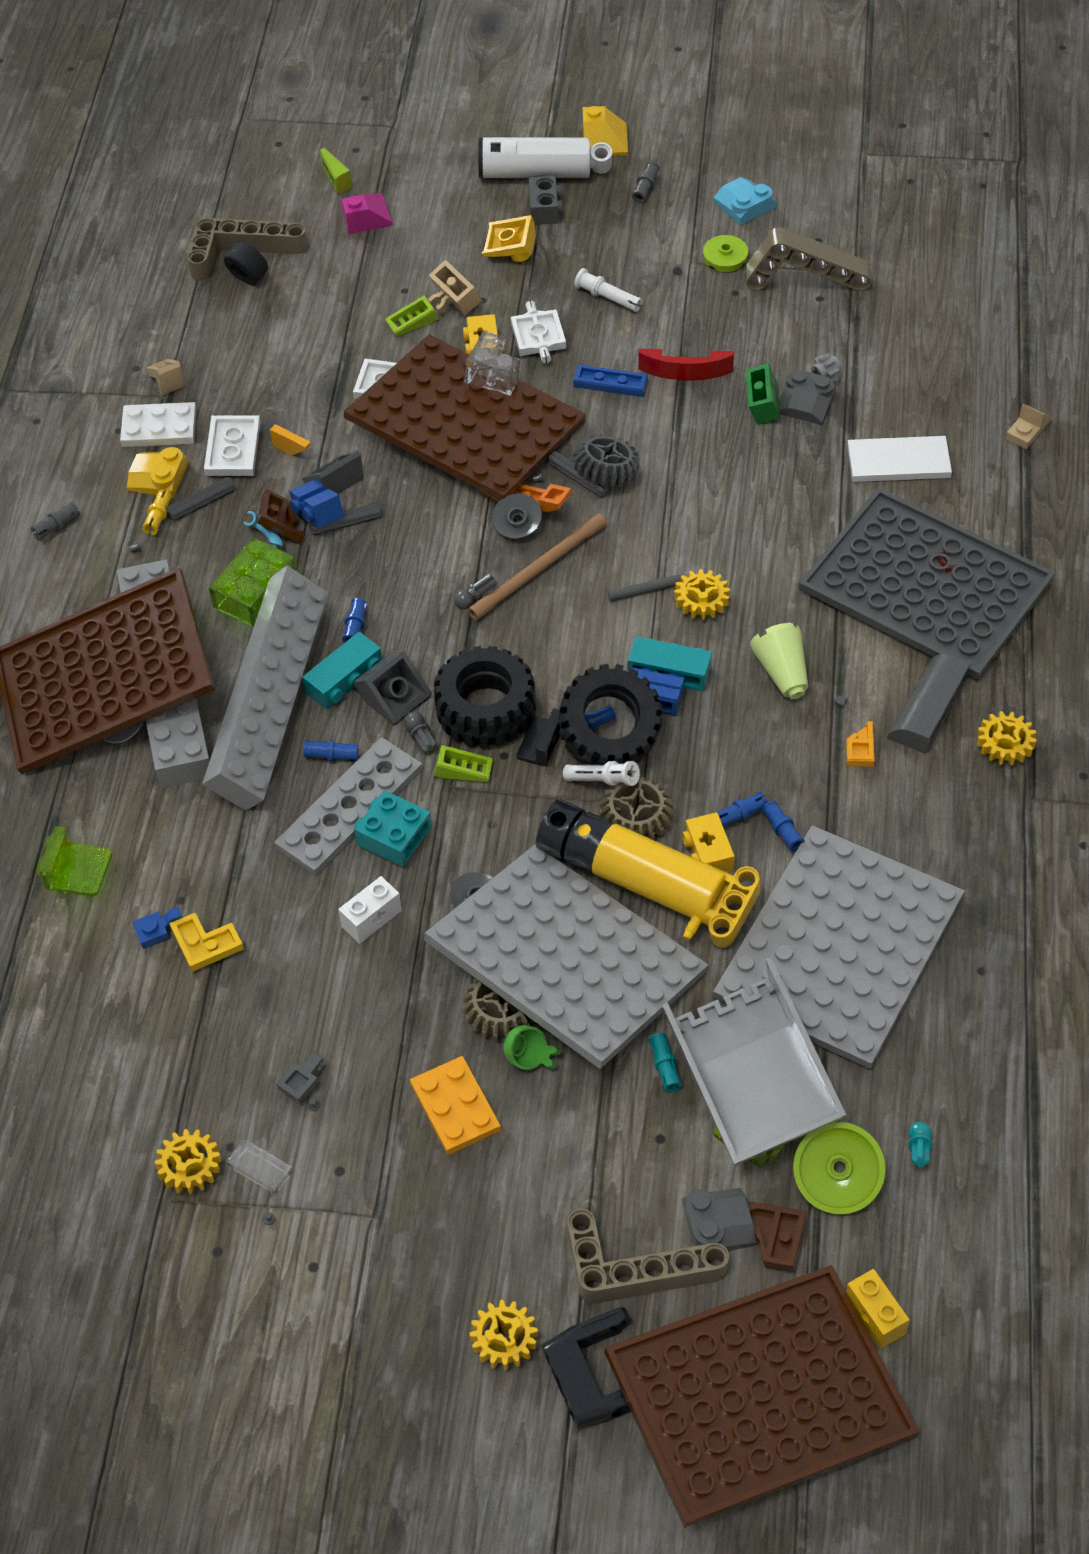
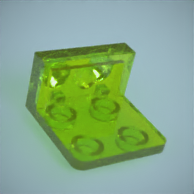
(72, 866)

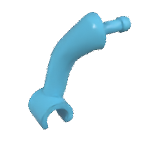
(271, 535)

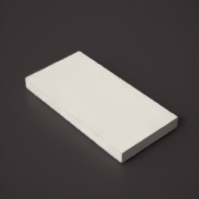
(899, 458)

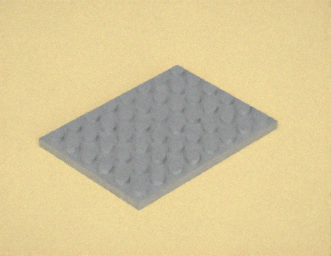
(846, 941)
(566, 955)

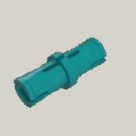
(665, 1062)

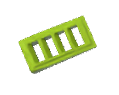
(336, 172)
(420, 307)
(454, 756)

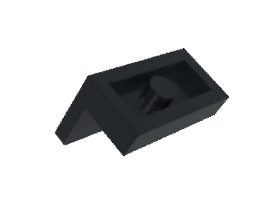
(540, 740)

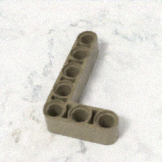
(222, 234)
(807, 254)
(637, 1267)

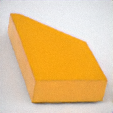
(288, 441)
(861, 747)

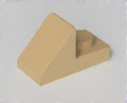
(167, 374)
(1028, 426)

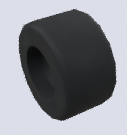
(246, 263)

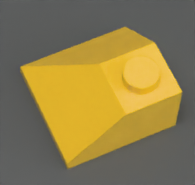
(605, 127)

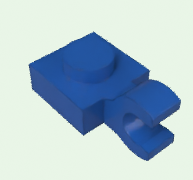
(154, 928)

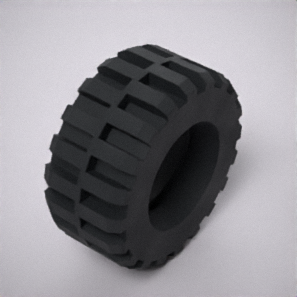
(619, 685)
(484, 723)

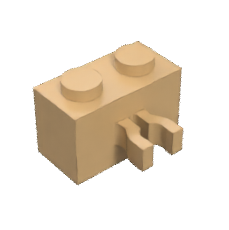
(452, 289)

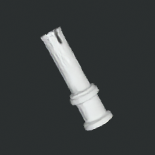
(598, 287)
(620, 771)

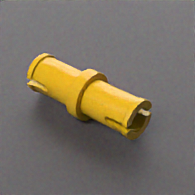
(157, 512)

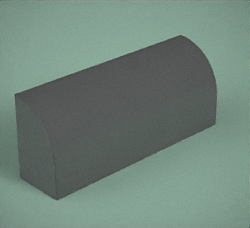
(930, 702)

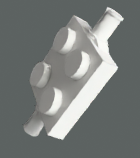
(538, 332)

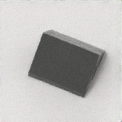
(339, 472)

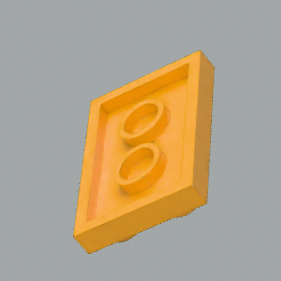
(455, 1105)

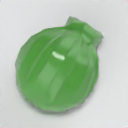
(528, 1048)

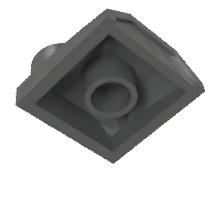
(807, 396)
(719, 1218)

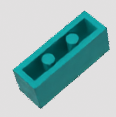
(665, 658)
(335, 674)

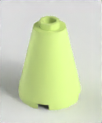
(783, 658)

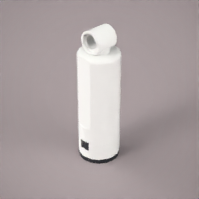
(541, 157)

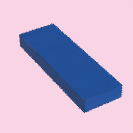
(610, 380)

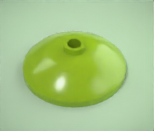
(834, 1190)

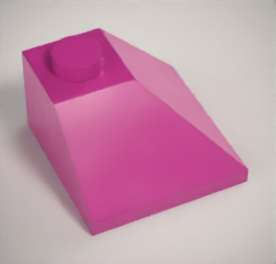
(365, 212)

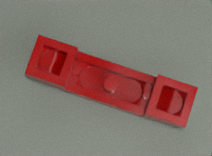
(685, 368)

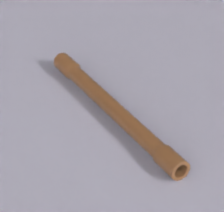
(488, 602)

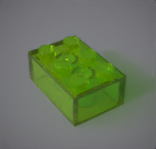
(245, 580)

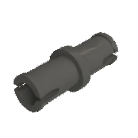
(645, 181)
(55, 521)

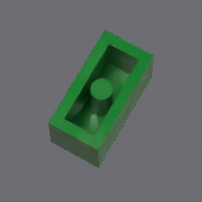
(762, 393)

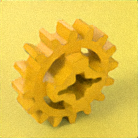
(702, 594)
(1006, 738)
(190, 1164)
(513, 1324)

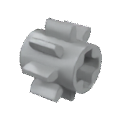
(826, 366)

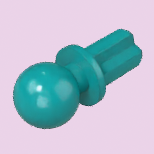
(920, 1143)

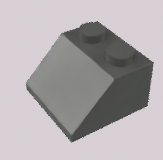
(392, 686)

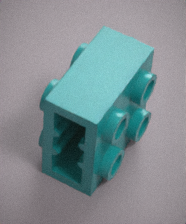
(392, 828)

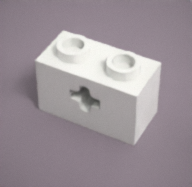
(370, 909)

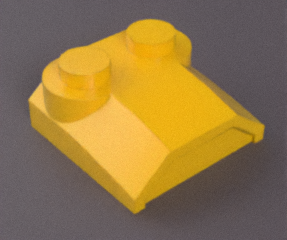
(511, 238)
(157, 471)

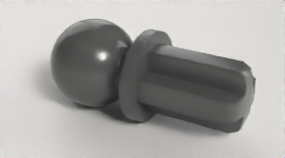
(465, 598)
(420, 731)

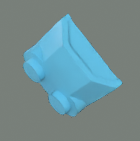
(745, 199)

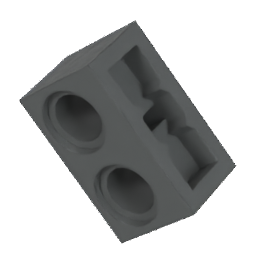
(543, 200)

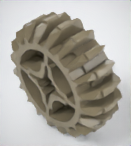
(653, 811)
(486, 1014)

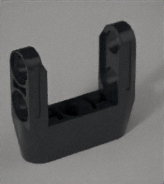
(573, 1374)

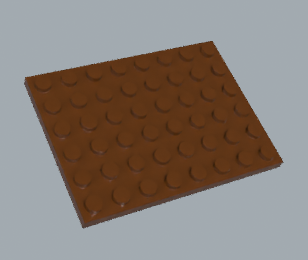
(461, 427)
(102, 670)
(759, 1394)

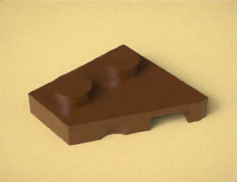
(277, 516)
(778, 1234)

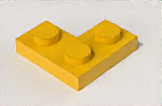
(201, 947)

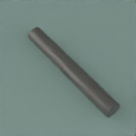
(644, 587)

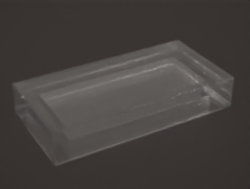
(259, 1166)

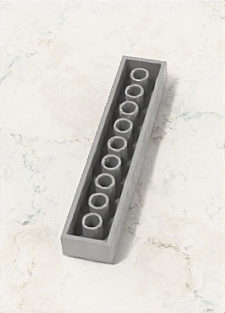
(265, 689)
(176, 734)

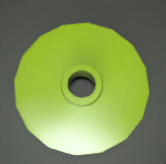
(725, 253)

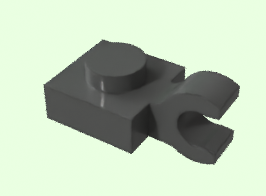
(299, 1080)

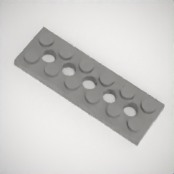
(346, 789)

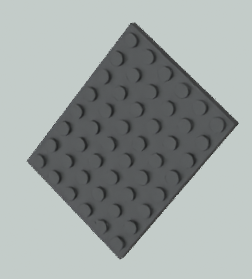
(889, 577)

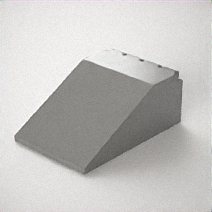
(756, 1068)

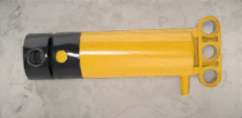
(650, 869)

